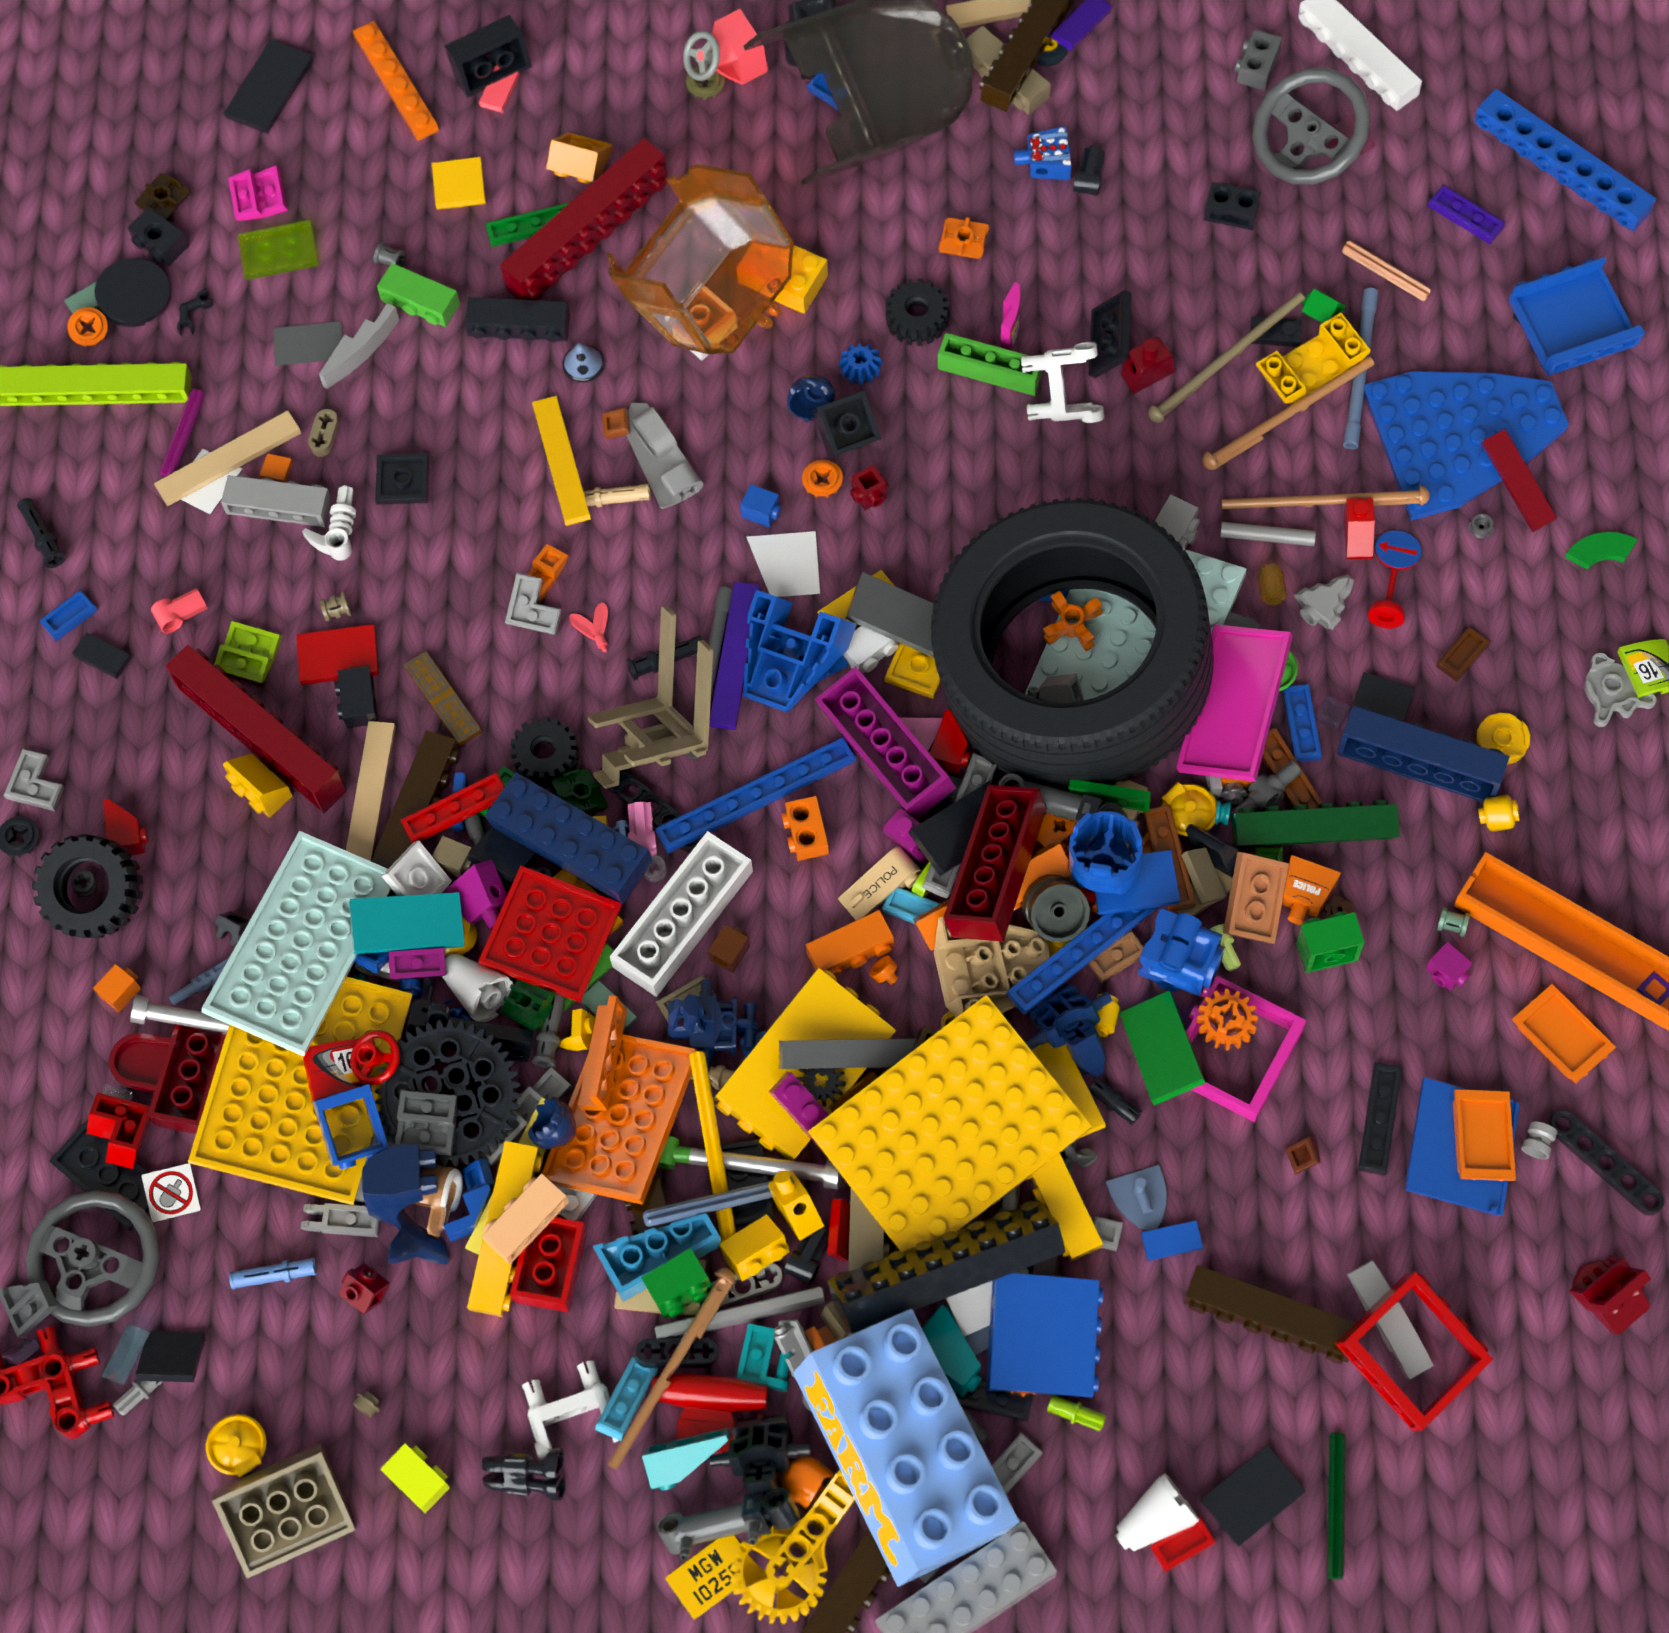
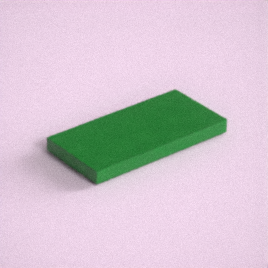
(1162, 1048)

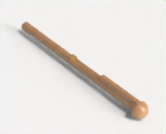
(1214, 460)
(1379, 498)
(697, 1328)

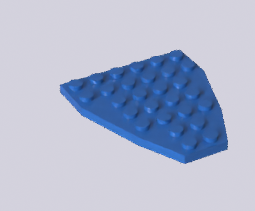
(1437, 424)

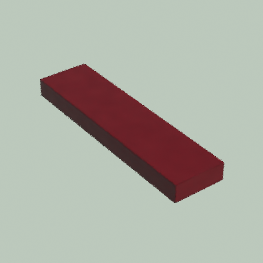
(1518, 480)

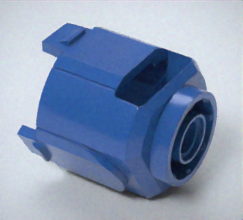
(1102, 839)

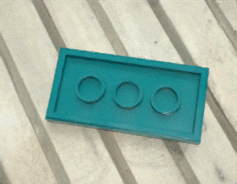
(406, 923)

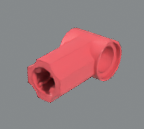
(173, 612)

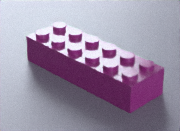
(885, 743)

